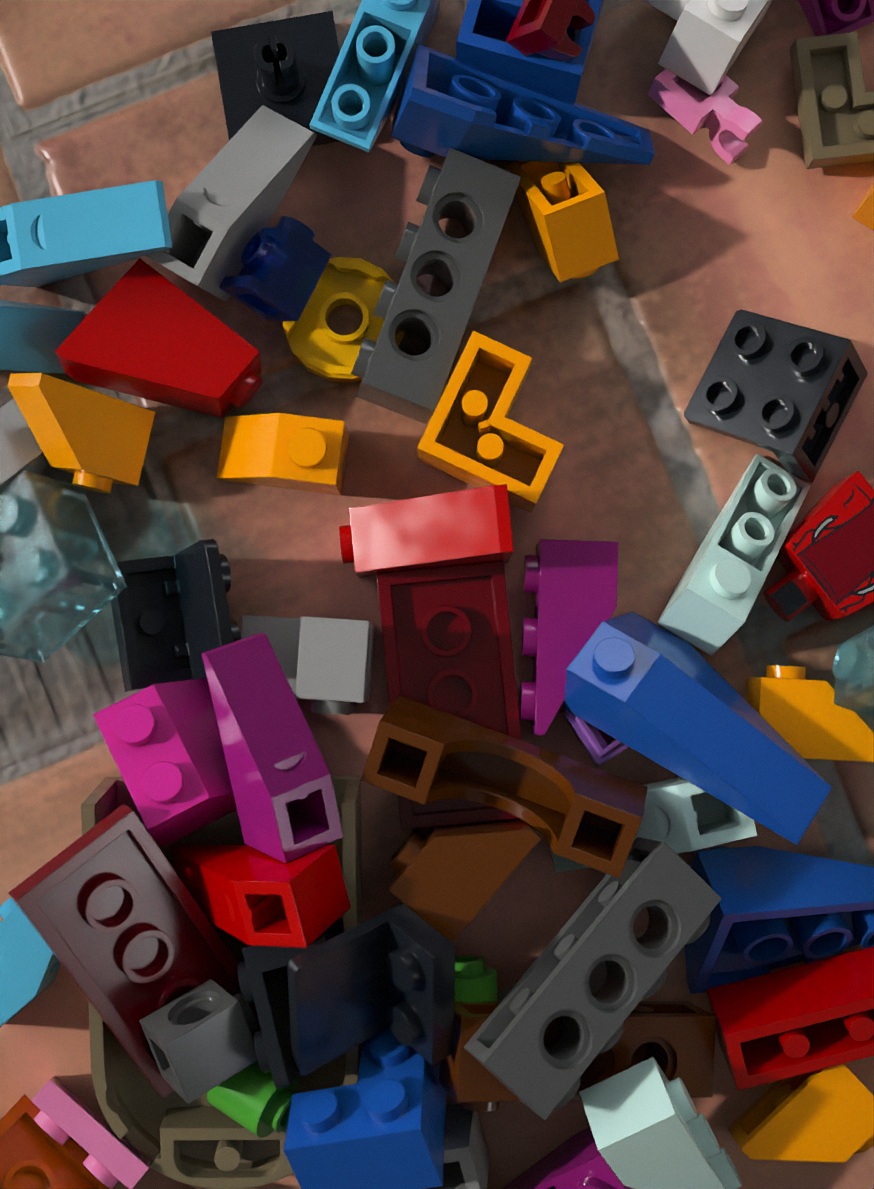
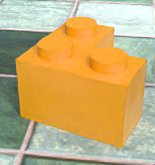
(472, 429)

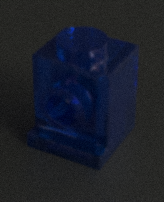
(278, 271)

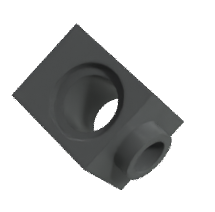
(201, 1039)

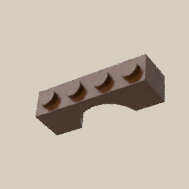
(571, 804)

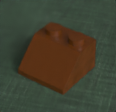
(458, 869)

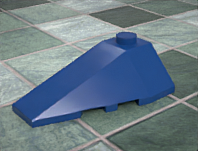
(503, 119)
(686, 717)
(776, 912)

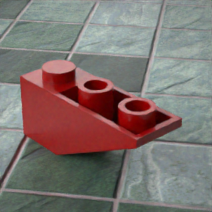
(262, 896)

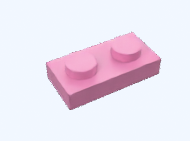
(67, 1116)

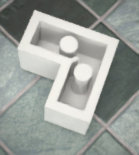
(708, 37)

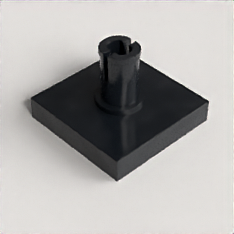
(276, 66)

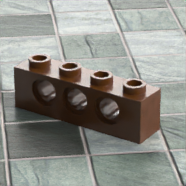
(675, 1034)

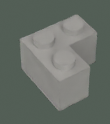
(321, 658)

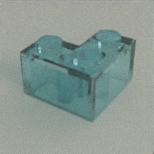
(53, 566)

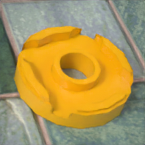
(314, 343)

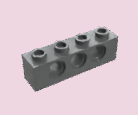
(478, 199)
(558, 980)

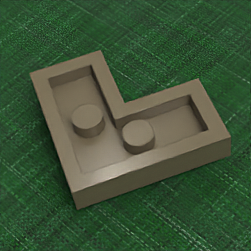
(832, 100)

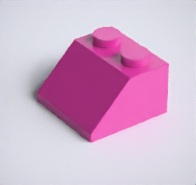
(170, 757)

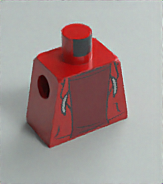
(829, 555)

